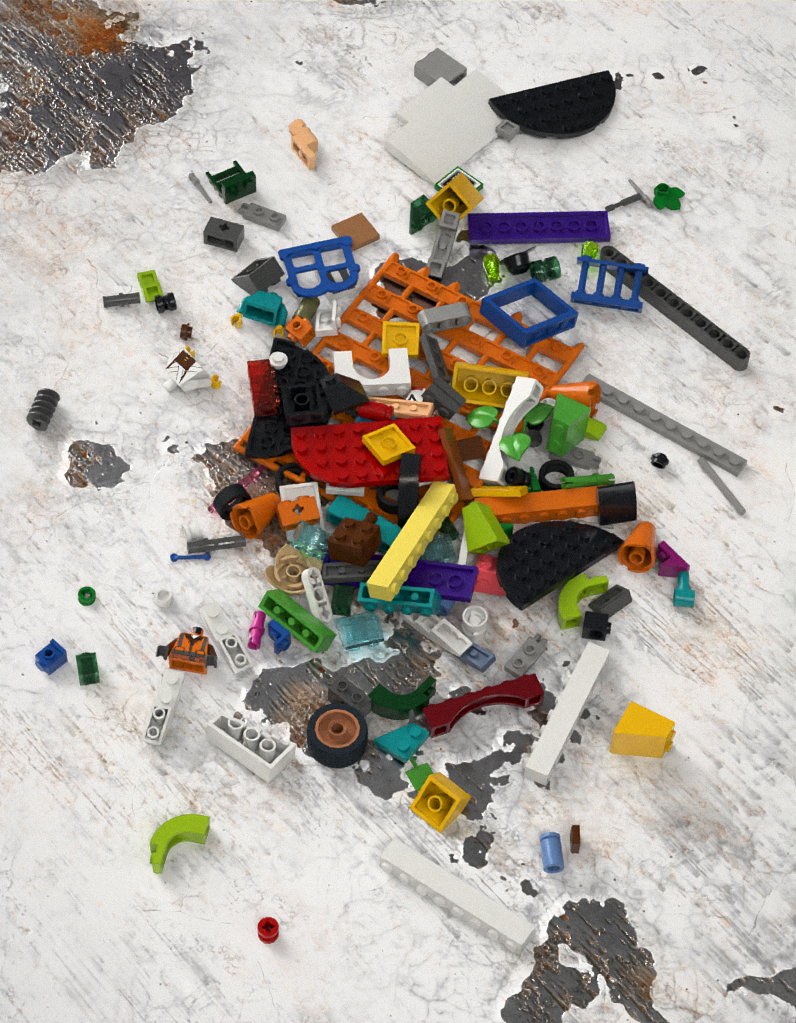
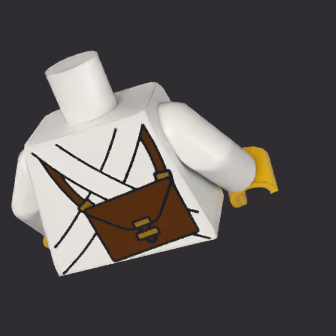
(188, 372)

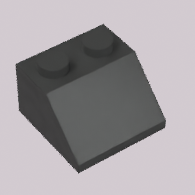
(259, 275)

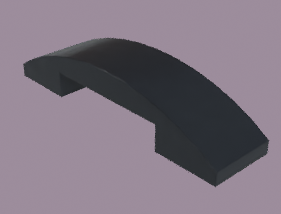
(408, 486)

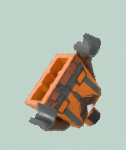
(189, 652)

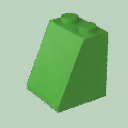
(567, 425)

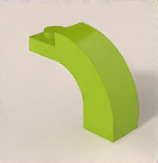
(573, 592)
(175, 831)

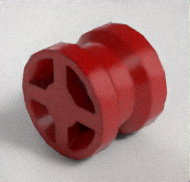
(269, 935)

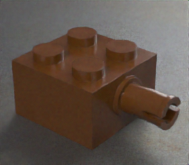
(355, 540)

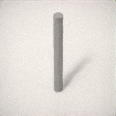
(721, 485)

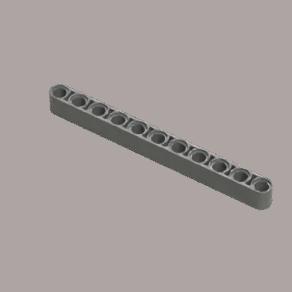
(682, 314)

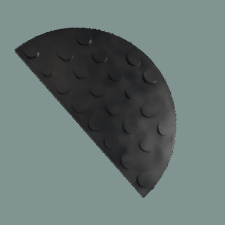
(560, 108)
(268, 433)
(548, 557)

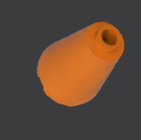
(582, 392)
(254, 514)
(639, 548)

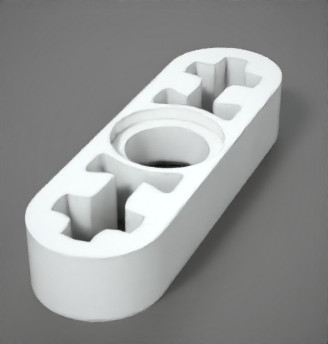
(308, 583)

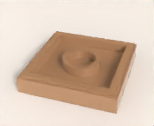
(359, 229)

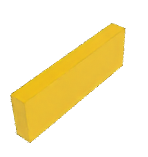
(499, 491)

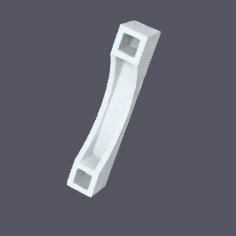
(522, 399)

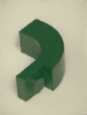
(404, 706)

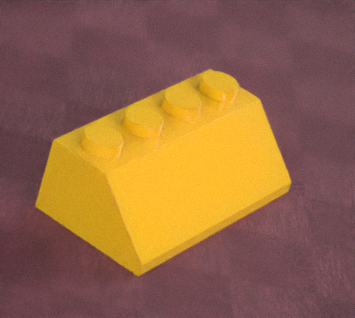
(484, 383)

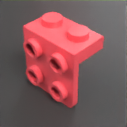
(487, 578)

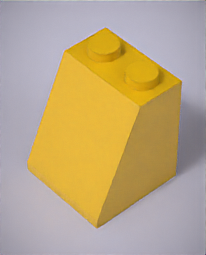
(456, 196)
(642, 733)

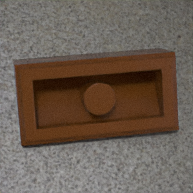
(471, 448)

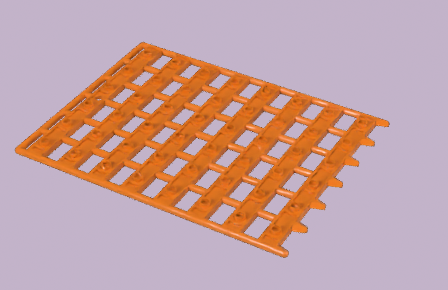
(460, 336)

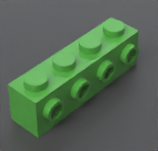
(297, 620)

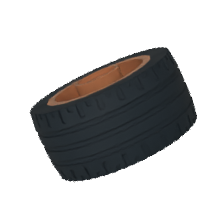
(337, 735)

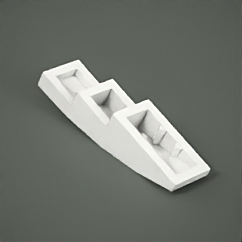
(439, 632)

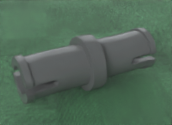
(121, 299)

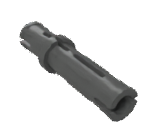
(239, 541)

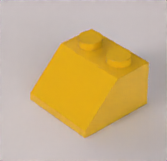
(439, 801)

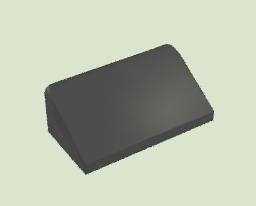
(611, 601)

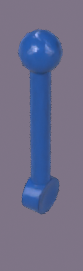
(174, 557)

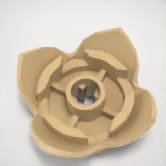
(289, 563)

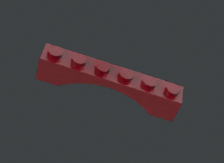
(520, 692)

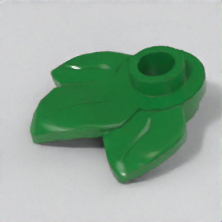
(667, 197)

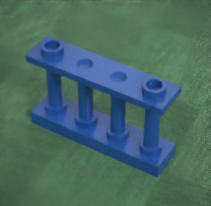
(598, 298)

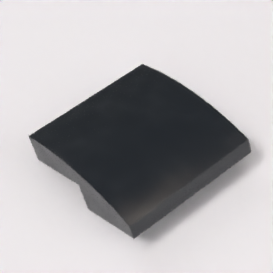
(616, 503)

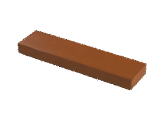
(456, 465)

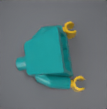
(263, 308)

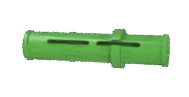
(587, 481)

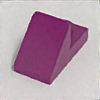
(671, 561)

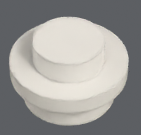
(278, 360)
(163, 598)

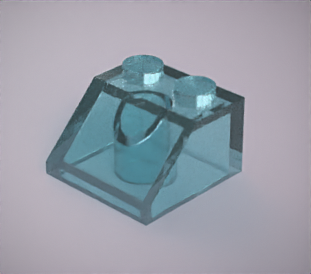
(359, 630)

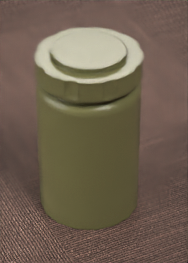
(307, 308)

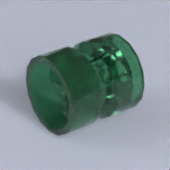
(545, 269)

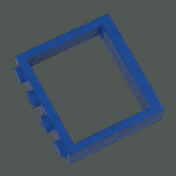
(524, 337)

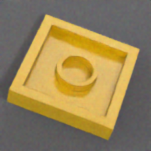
(400, 336)
(388, 444)

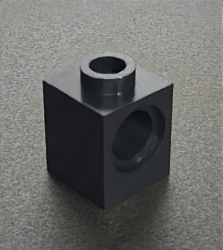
(596, 626)

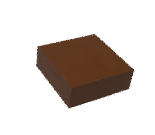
(575, 839)

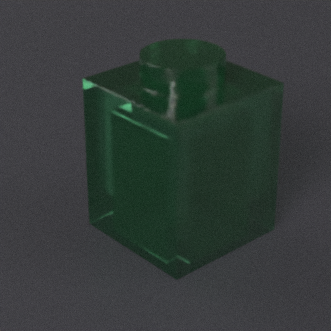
(342, 600)
(87, 668)

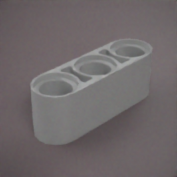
(444, 317)

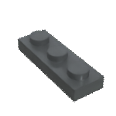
(434, 358)
(345, 572)

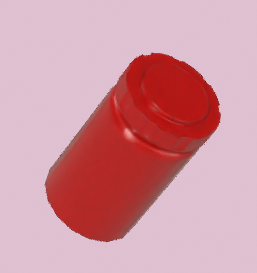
(376, 411)

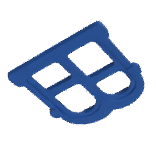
(316, 249)

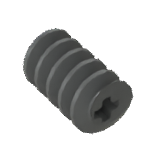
(42, 409)

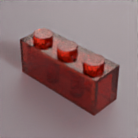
(262, 387)

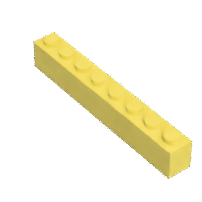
(412, 541)

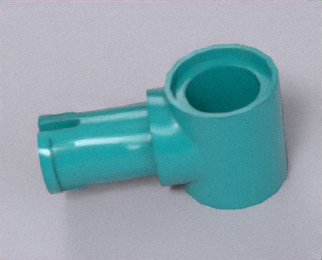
(683, 594)

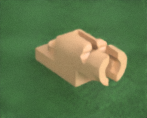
(303, 143)

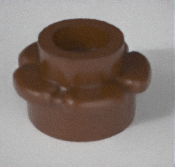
(186, 331)

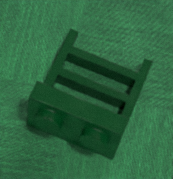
(235, 186)

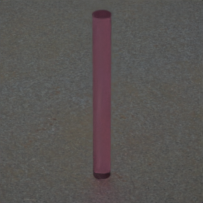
(244, 481)

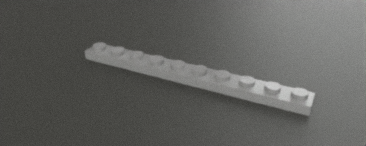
(669, 428)

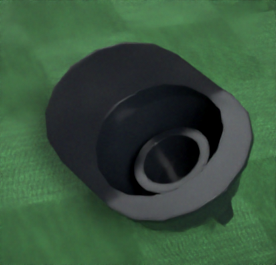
(517, 263)

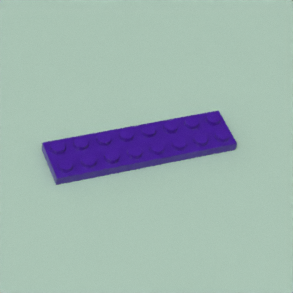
(538, 227)
(450, 580)

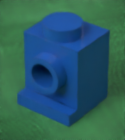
(51, 657)

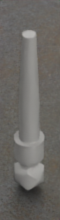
(196, 182)
(644, 198)
(594, 524)

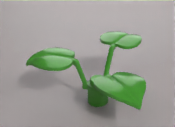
(518, 443)

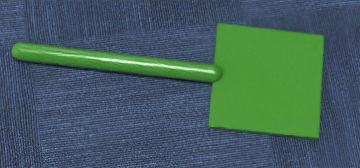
(418, 774)

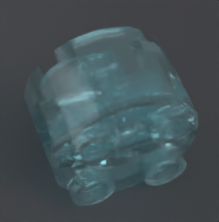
(310, 540)

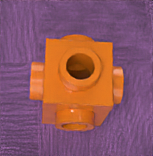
(300, 331)

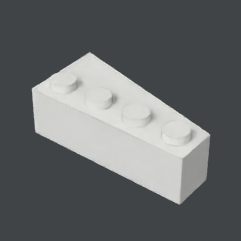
(249, 746)

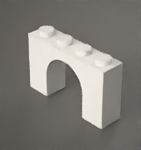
(394, 382)

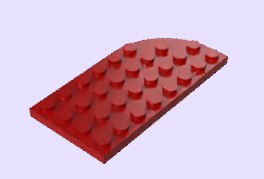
(342, 459)

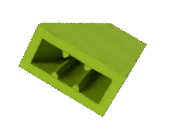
(482, 529)

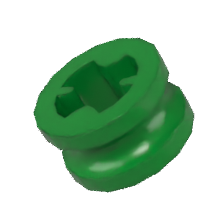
(84, 601)

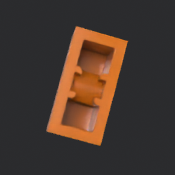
(289, 518)

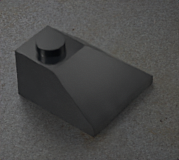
(343, 392)

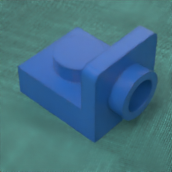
(279, 635)

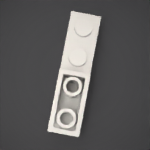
(224, 638)
(164, 707)

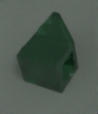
(420, 215)

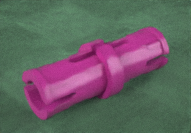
(256, 630)

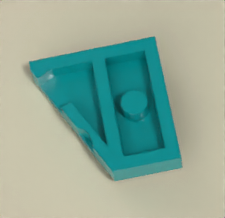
(403, 741)

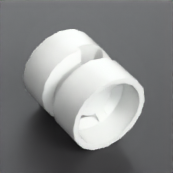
(474, 623)

